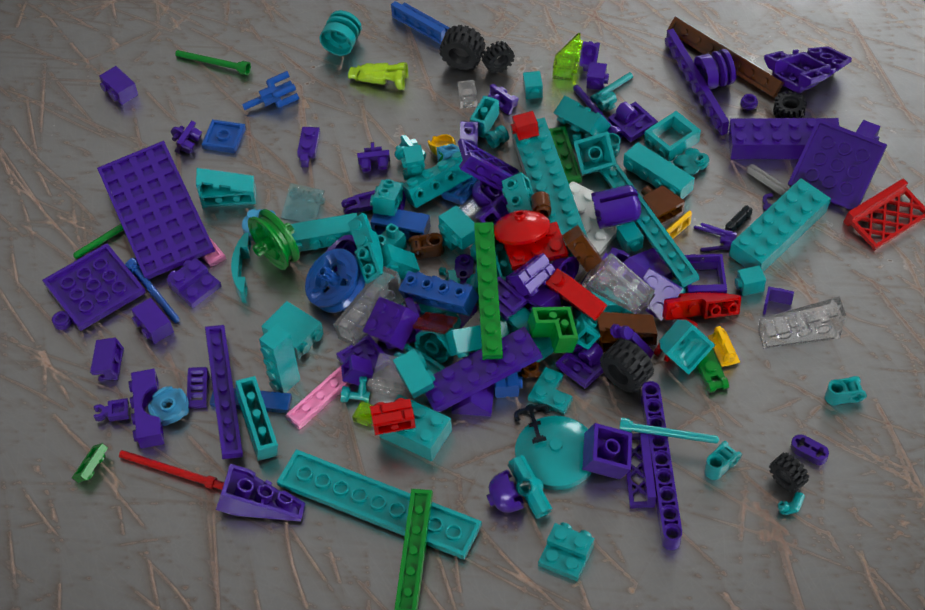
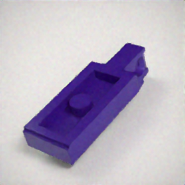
(308, 144)

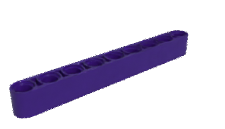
(662, 471)

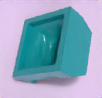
(685, 345)

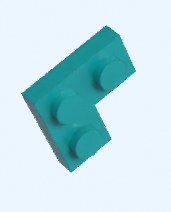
(546, 392)

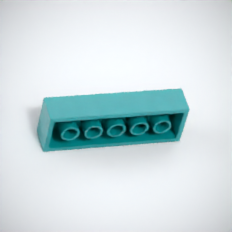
(780, 226)

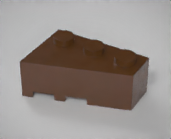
(640, 323)

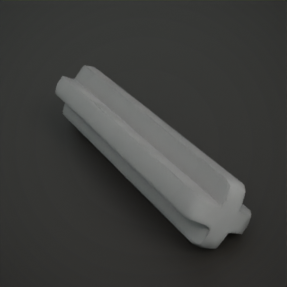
(767, 179)

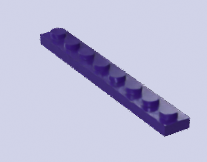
(698, 83)
(223, 392)

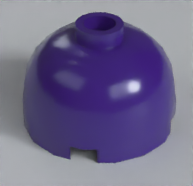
(484, 194)
(504, 493)

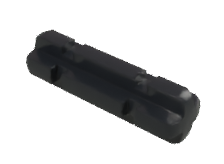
(739, 218)

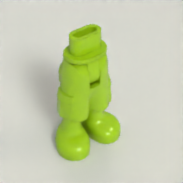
(380, 73)

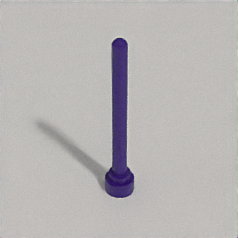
(613, 129)

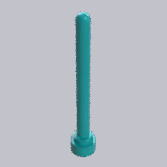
(629, 426)

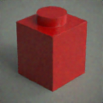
(525, 125)

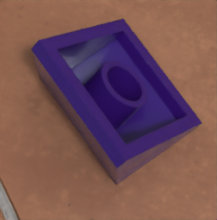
(477, 404)

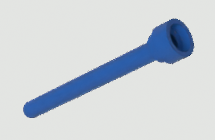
(133, 266)

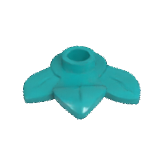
(692, 161)

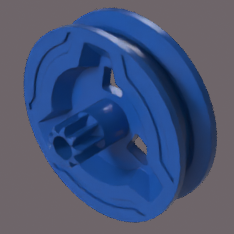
(323, 275)

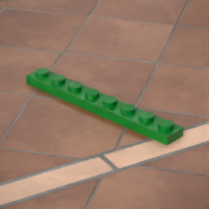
(488, 291)

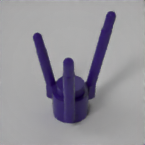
(726, 236)

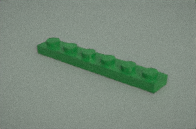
(414, 550)

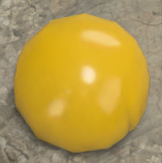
(441, 140)

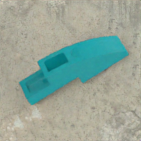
(368, 248)

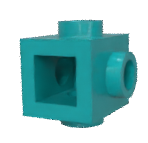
(587, 331)

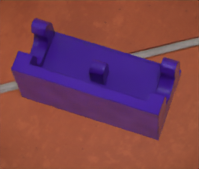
(107, 359)

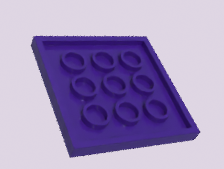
(838, 163)
(93, 286)

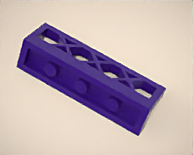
(646, 473)

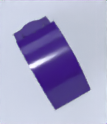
(493, 211)

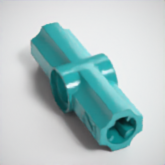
(535, 496)

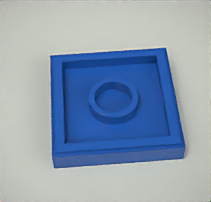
(223, 136)

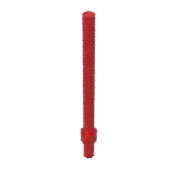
(209, 481)

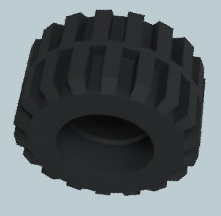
(462, 47)
(627, 365)

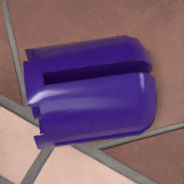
(616, 206)

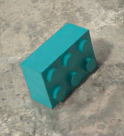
(428, 436)

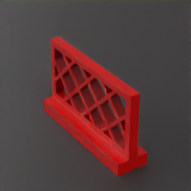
(880, 201)

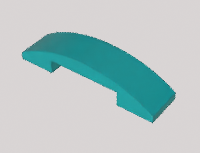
(241, 252)

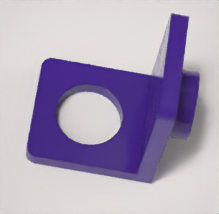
(778, 295)

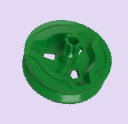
(273, 239)

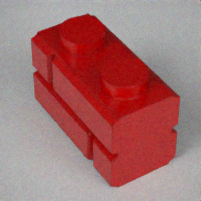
(392, 416)

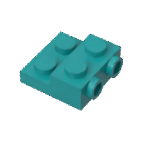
(567, 551)

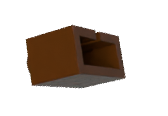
(582, 248)

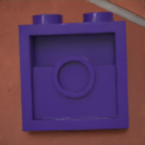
(193, 282)

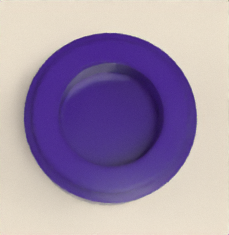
(61, 320)

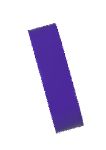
(809, 449)

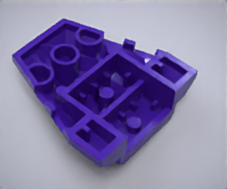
(806, 69)

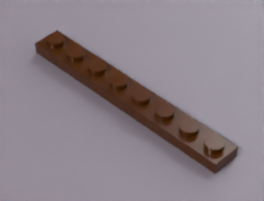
(744, 68)

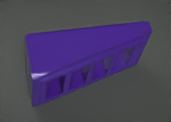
(198, 375)

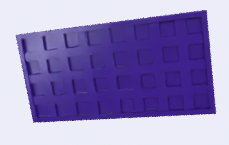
(155, 210)

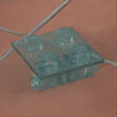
(302, 203)

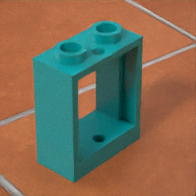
(683, 126)

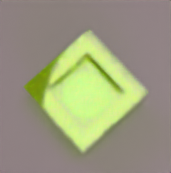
(363, 414)

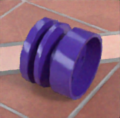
(716, 68)

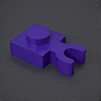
(114, 411)

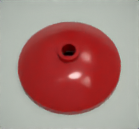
(521, 227)

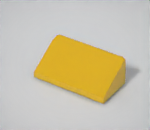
(679, 224)

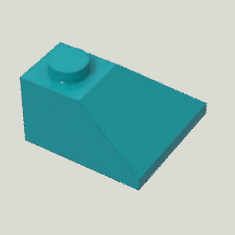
(595, 153)

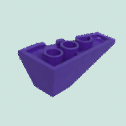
(251, 497)

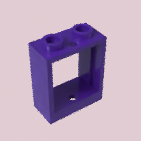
(710, 262)

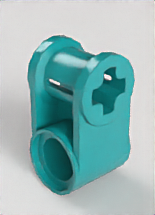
(845, 391)
(723, 458)

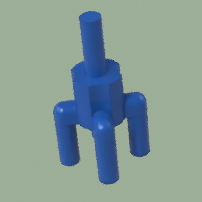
(273, 93)

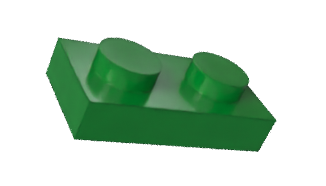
(93, 458)

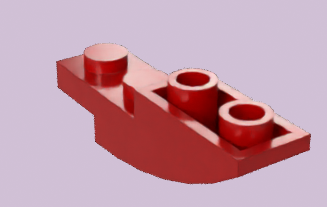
(701, 304)

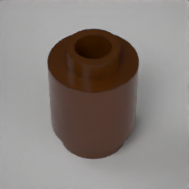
(541, 203)

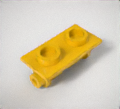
(723, 347)

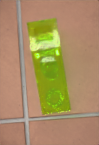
(566, 59)

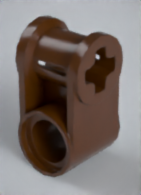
(427, 245)

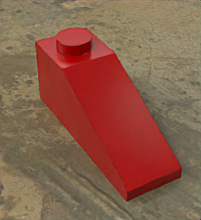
(576, 294)

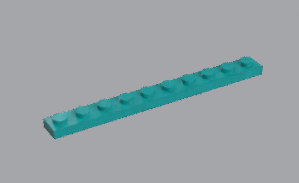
(655, 232)

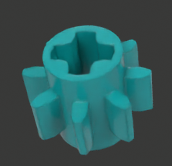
(606, 100)

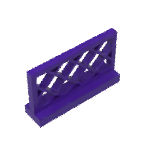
(484, 165)

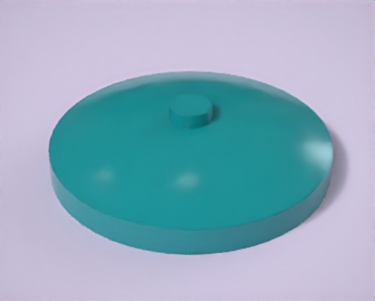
(560, 457)

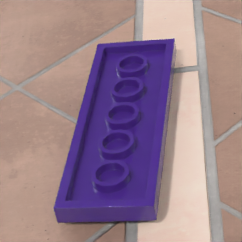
(475, 374)

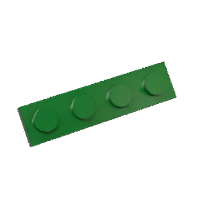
(566, 154)

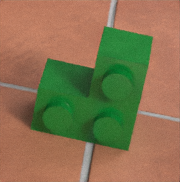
(556, 324)

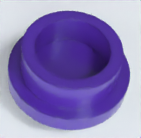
(749, 102)

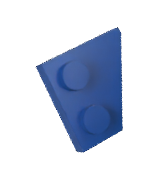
(460, 192)

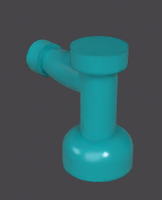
(362, 394)

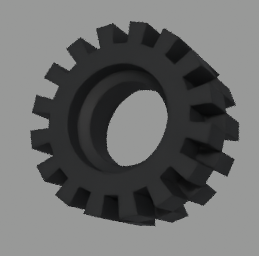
(491, 56)
(789, 100)
(789, 472)

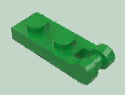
(711, 370)

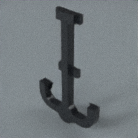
(530, 409)

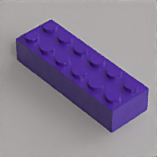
(770, 137)

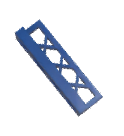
(419, 21)

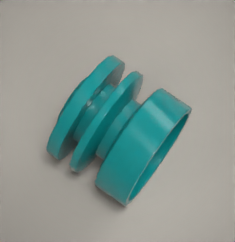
(340, 33)

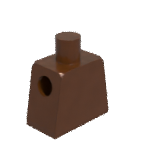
(663, 203)

